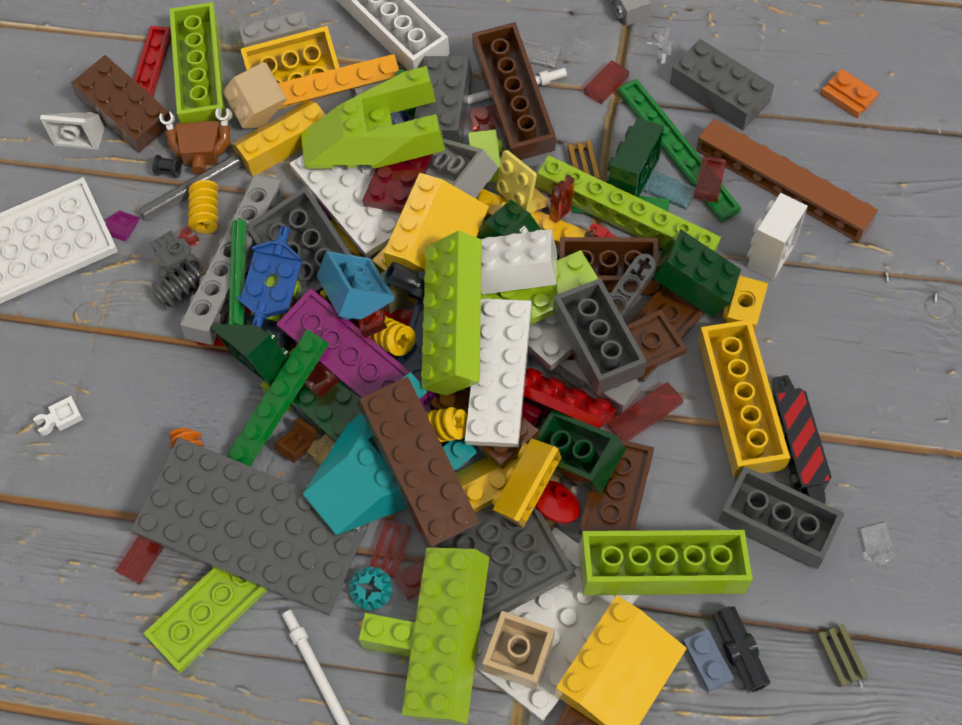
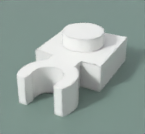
(62, 414)

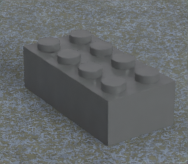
(721, 84)
(451, 86)
(599, 336)
(781, 517)

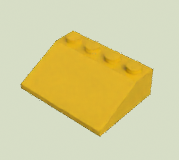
(294, 55)
(428, 216)
(620, 667)

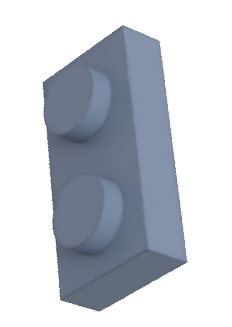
(708, 660)

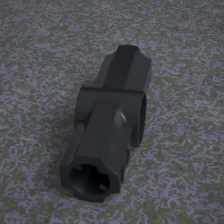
(406, 280)
(741, 649)

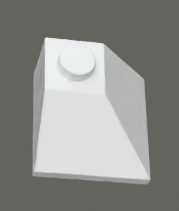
(74, 129)

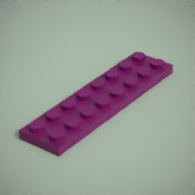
(349, 356)

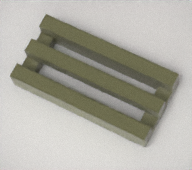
(832, 633)

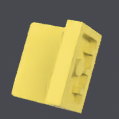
(517, 183)

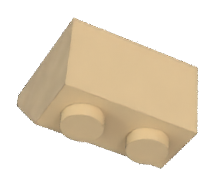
(254, 96)

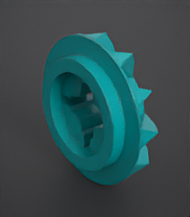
(376, 599)

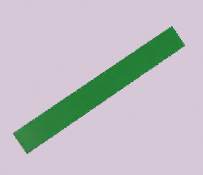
(676, 146)

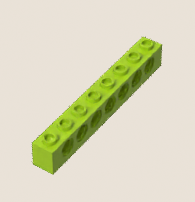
(619, 206)

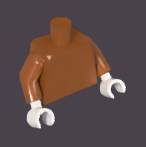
(199, 142)

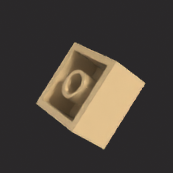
(518, 650)

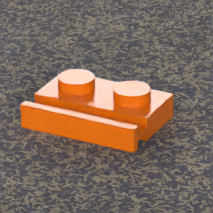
(849, 93)

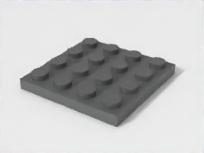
(520, 559)

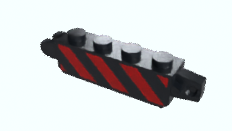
(807, 457)

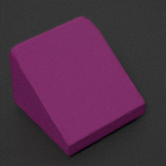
(121, 225)

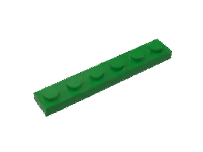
(278, 398)

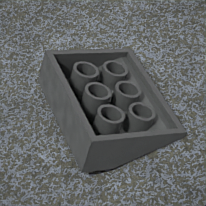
(309, 234)

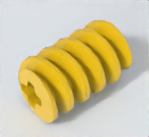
(203, 206)
(396, 338)
(448, 423)

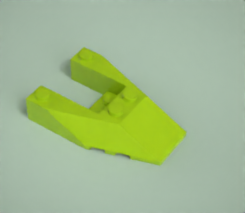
(364, 130)

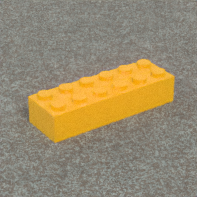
(743, 398)

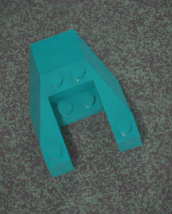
(355, 482)

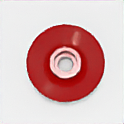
(558, 503)

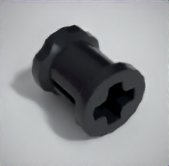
(167, 166)

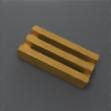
(580, 148)

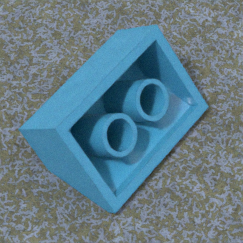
(353, 285)

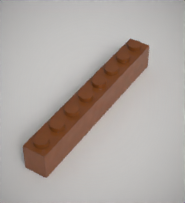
(780, 175)

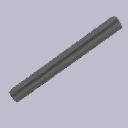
(181, 192)

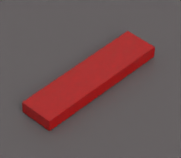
(153, 58)

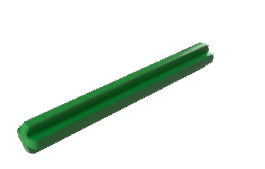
(237, 271)

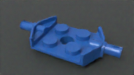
(269, 260)

